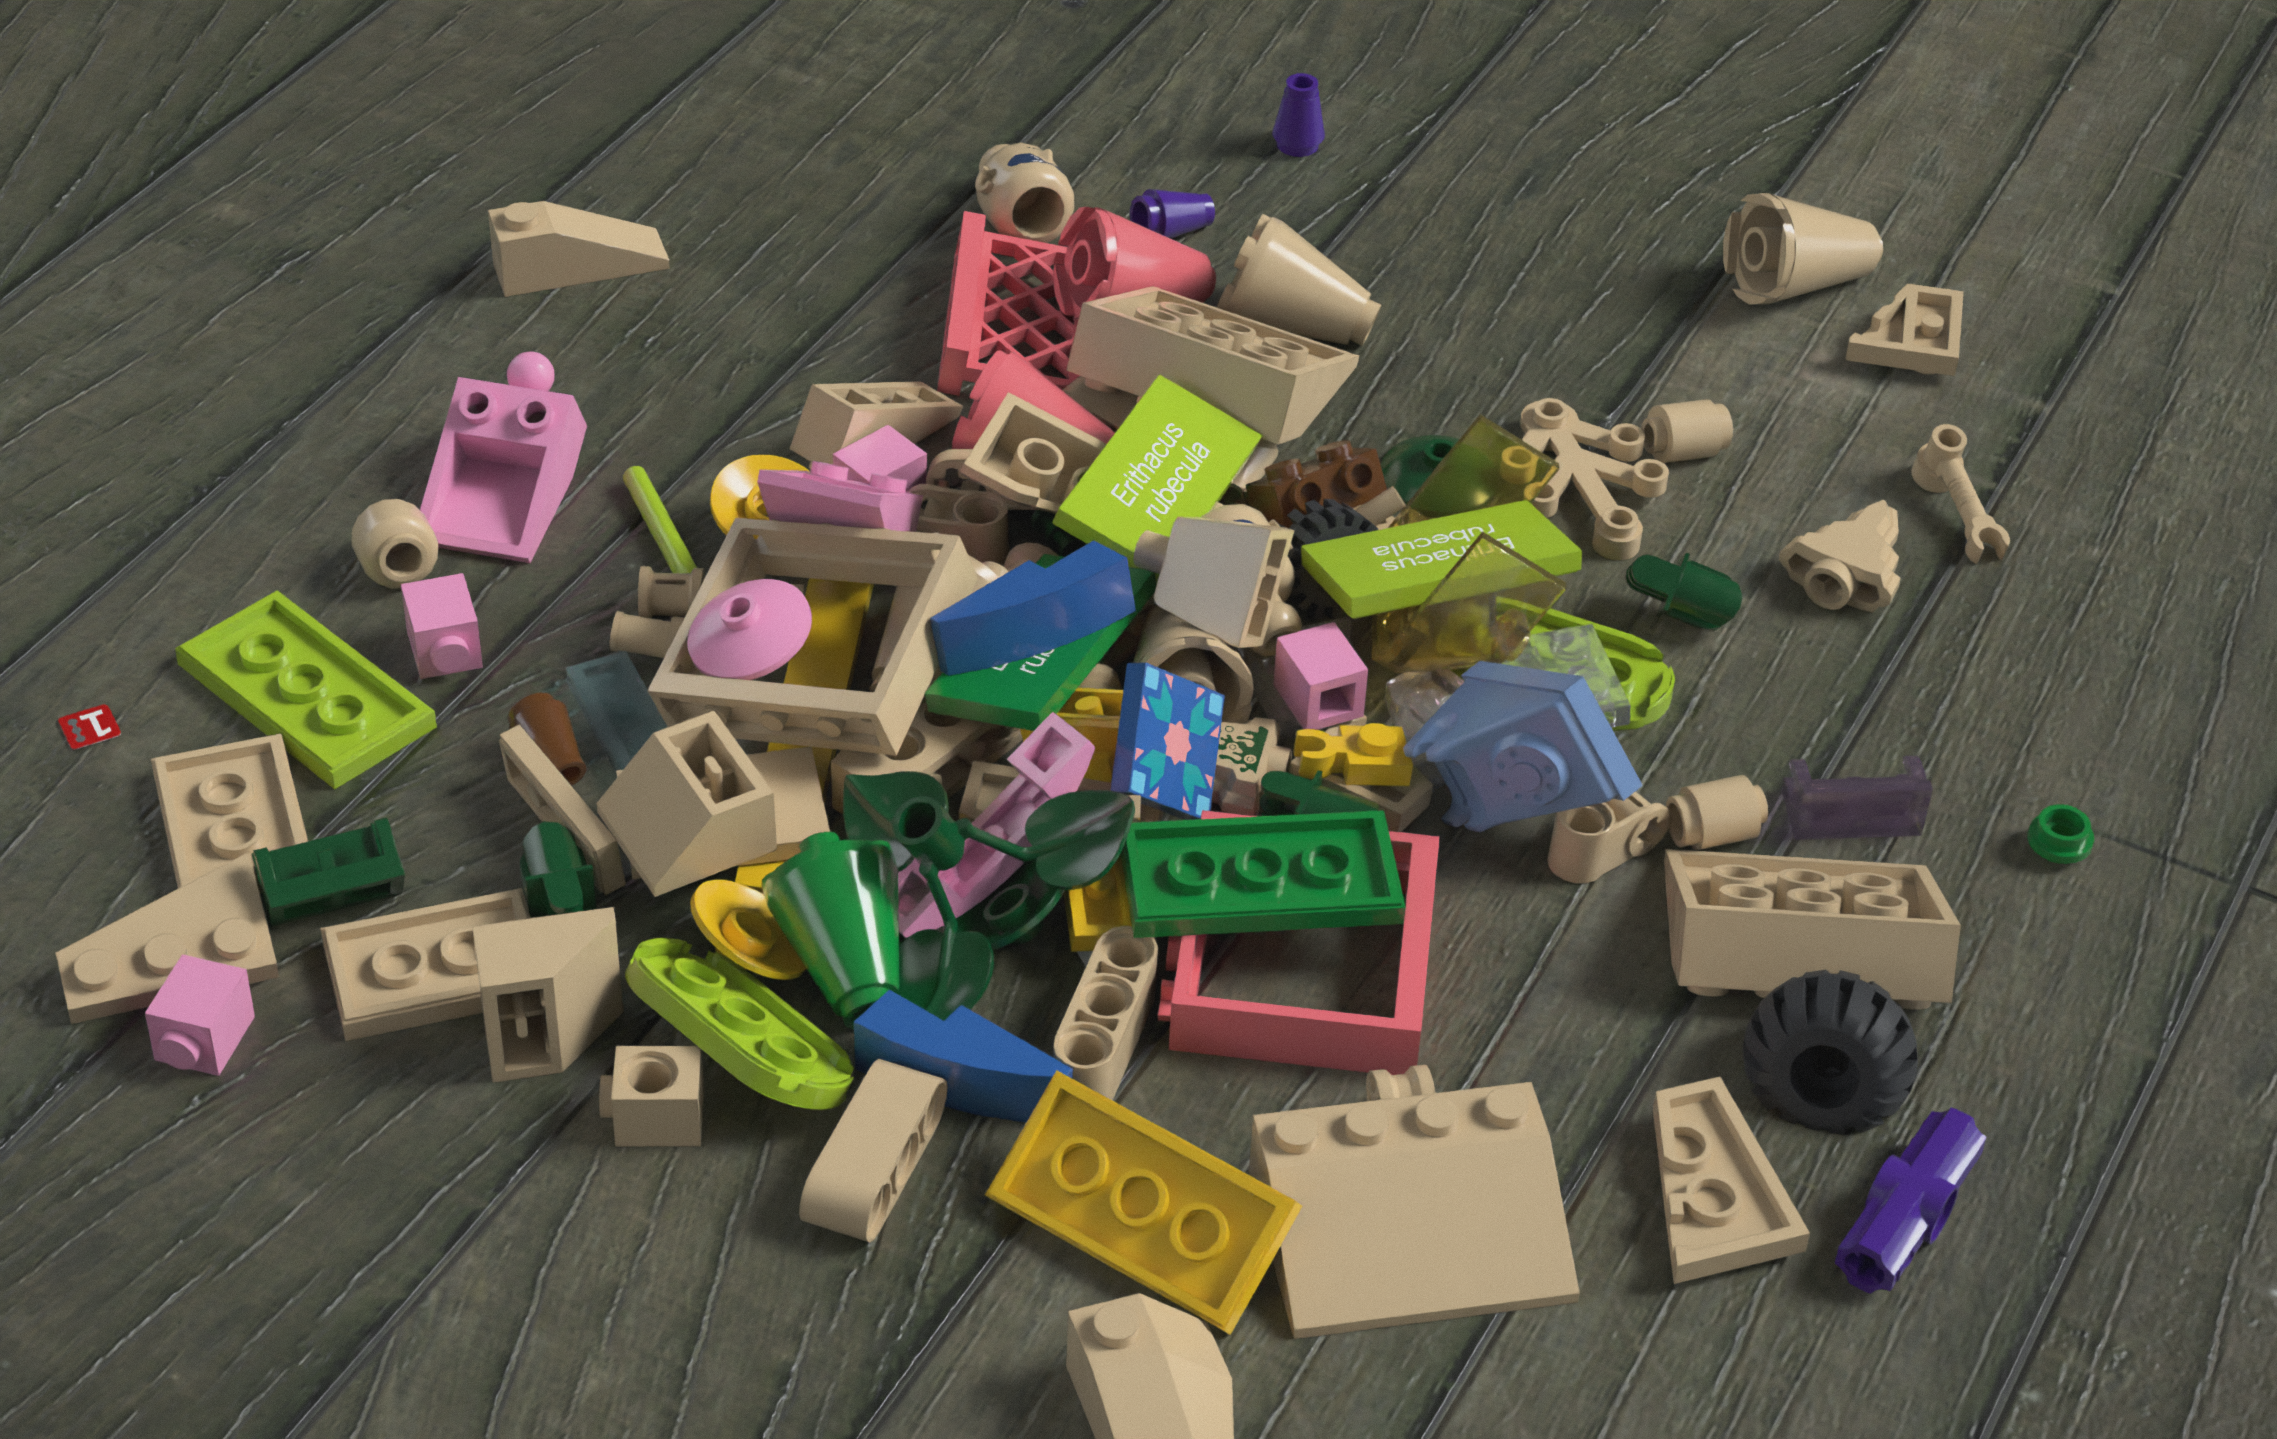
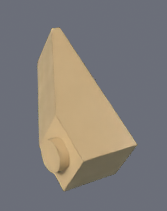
(561, 246)
(850, 411)

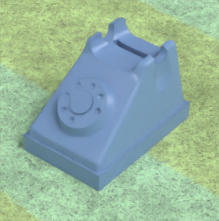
(1522, 747)

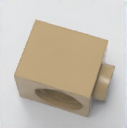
(654, 1096)

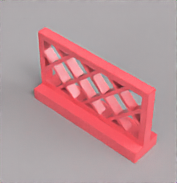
(974, 305)

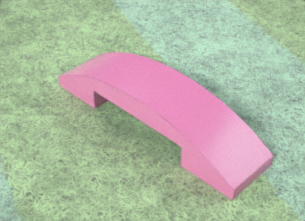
(1049, 765)

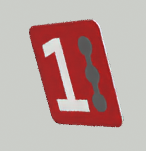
(89, 726)

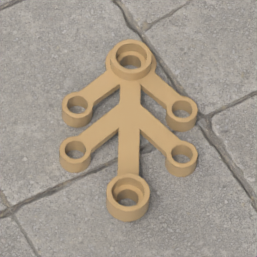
(1556, 428)

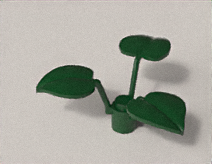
(1071, 839)

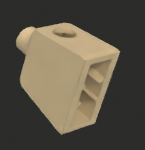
(1218, 574)

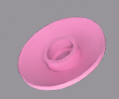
(749, 630)

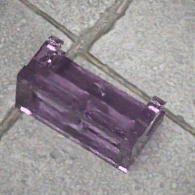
(1856, 804)

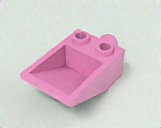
(503, 462)
(831, 498)

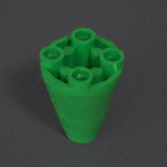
(841, 918)

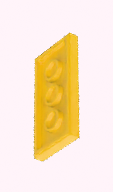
(1144, 1201)

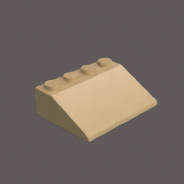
(1230, 361)
(1777, 917)
(1416, 1209)

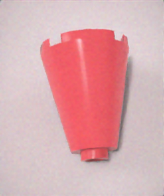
(1118, 256)
(1012, 374)

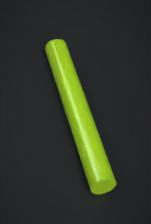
(658, 520)

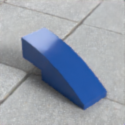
(1034, 610)
(982, 1063)

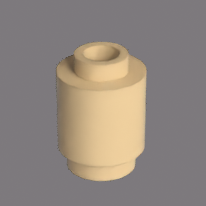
(1687, 430)
(1717, 813)

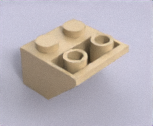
(689, 805)
(547, 989)

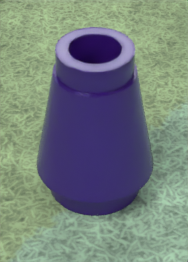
(1299, 117)
(1172, 211)

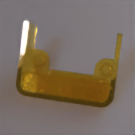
(1491, 592)

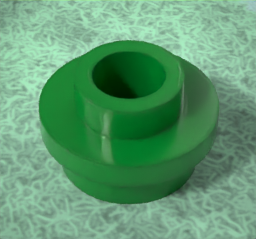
(2061, 834)

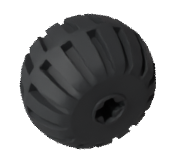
(1866, 1070)

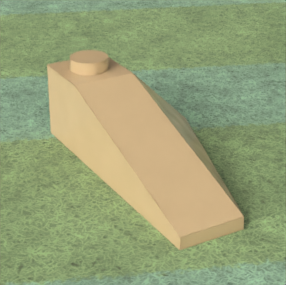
(1031, 456)
(1148, 1372)

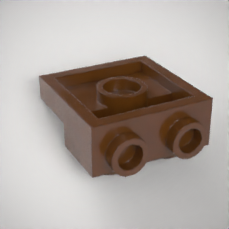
(1336, 474)

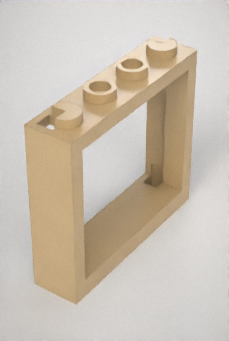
(809, 713)

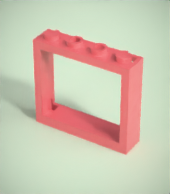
(1308, 1034)

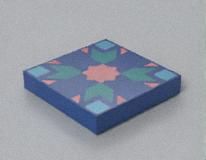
(1167, 741)

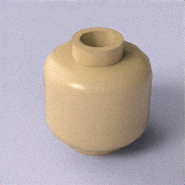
(394, 543)

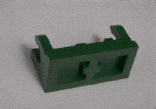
(329, 873)

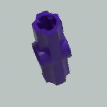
(1910, 1200)

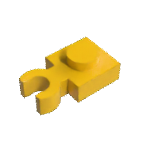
(1362, 753)

